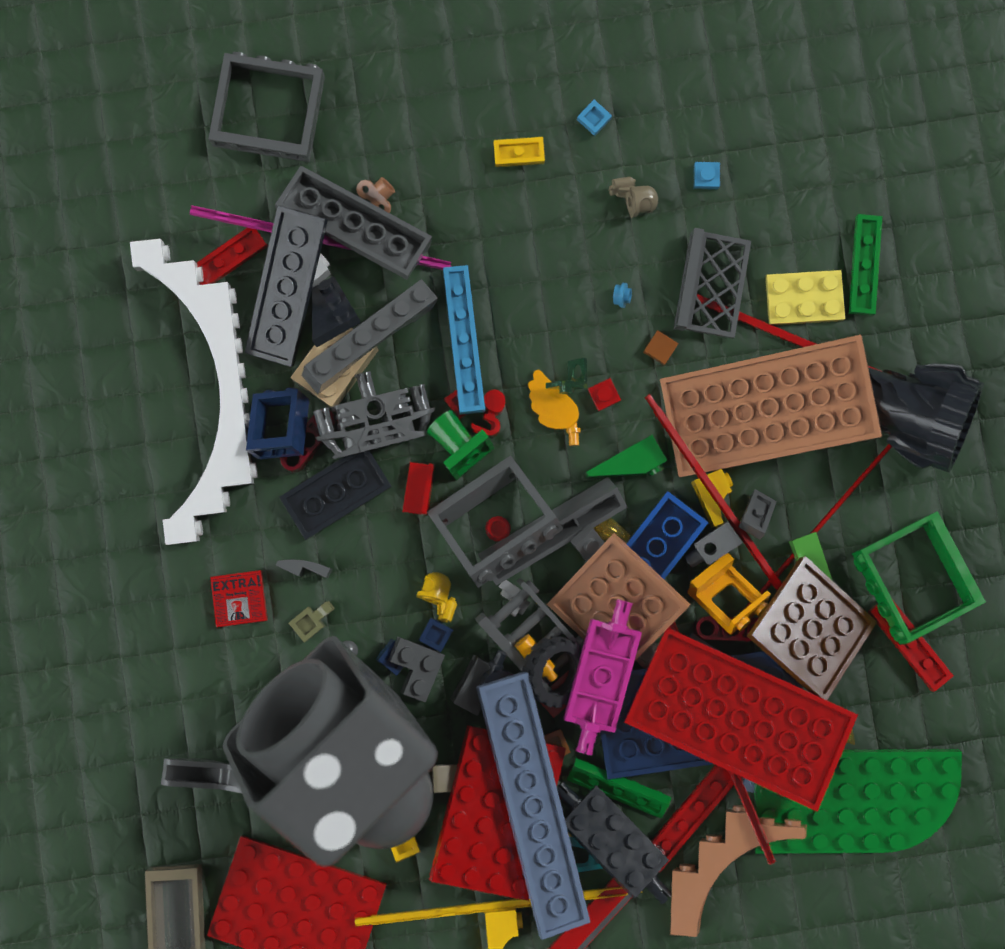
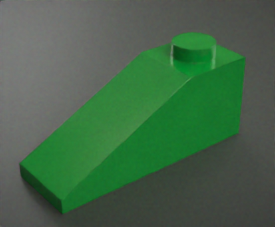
(633, 461)

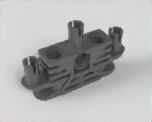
(377, 435)

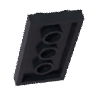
(335, 492)

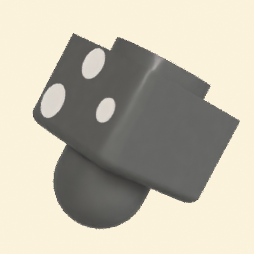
(333, 757)

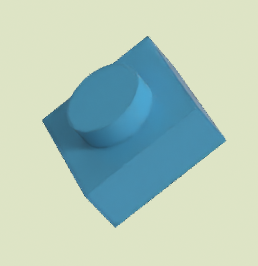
(594, 117)
(706, 175)

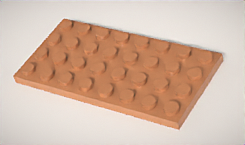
(773, 405)

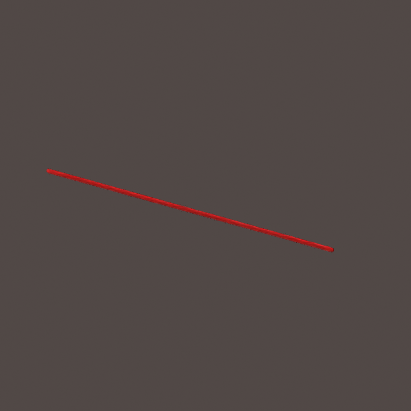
(829, 514)

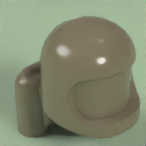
(638, 198)

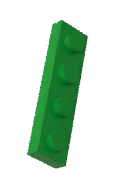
(865, 264)
(619, 789)

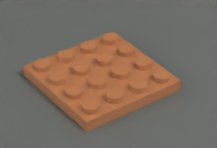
(623, 575)

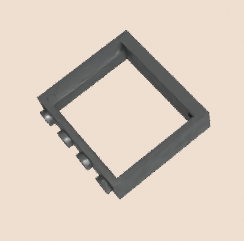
(263, 146)
(477, 492)

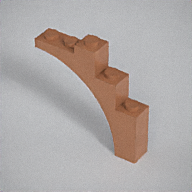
(692, 885)

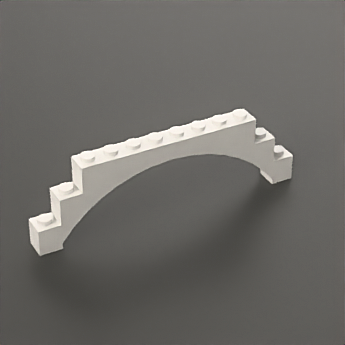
(213, 311)

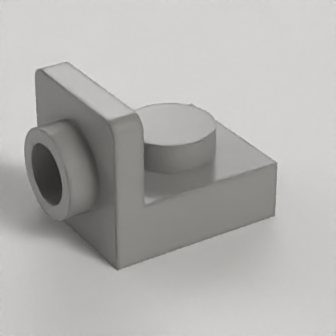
(509, 591)

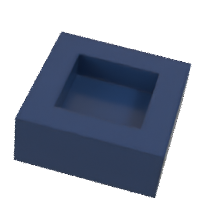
(435, 634)
(383, 658)

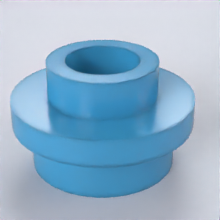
(622, 295)

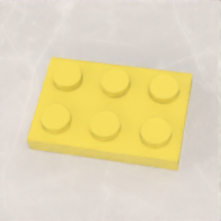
(805, 297)

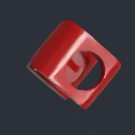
(494, 405)

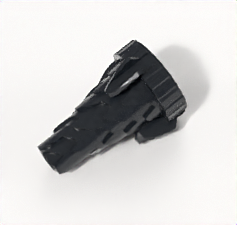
(927, 412)

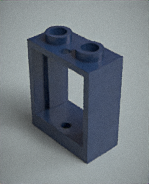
(282, 446)

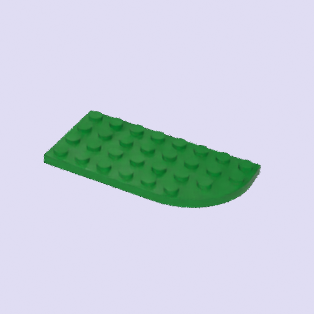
(872, 803)

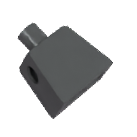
(722, 536)

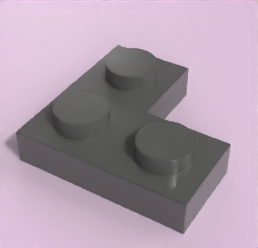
(423, 667)

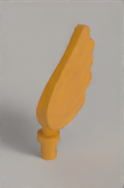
(554, 409)

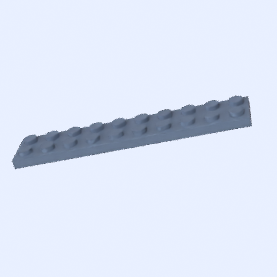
(533, 804)

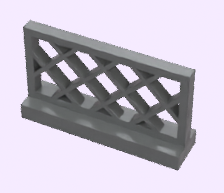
(691, 277)

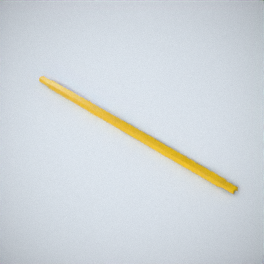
(464, 909)

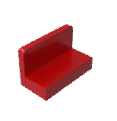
(418, 488)

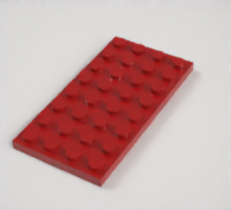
(741, 719)

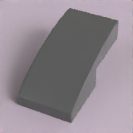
(298, 566)

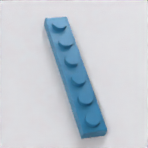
(463, 340)

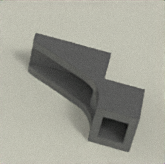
(199, 774)

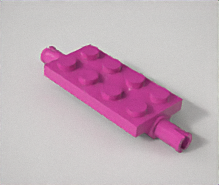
(602, 676)

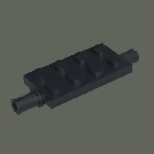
(614, 842)

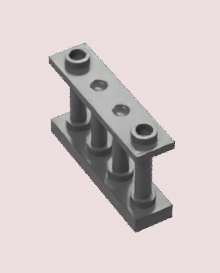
(507, 642)

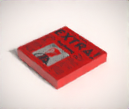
(239, 598)

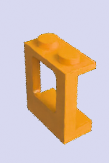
(714, 580)

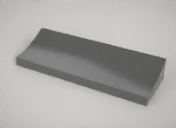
(357, 222)

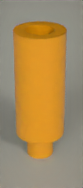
(524, 647)

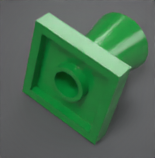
(463, 448)

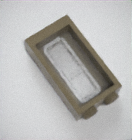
(175, 907)

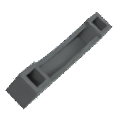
(343, 354)

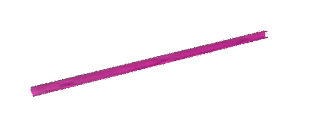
(267, 226)

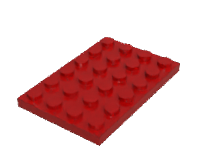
(476, 834)
(292, 902)

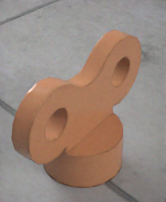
(377, 193)

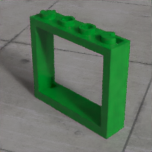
(950, 559)

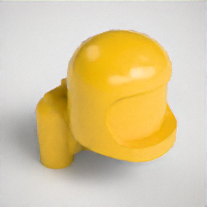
(436, 591)

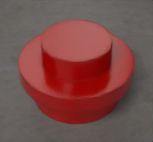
(497, 528)

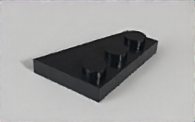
(330, 312)

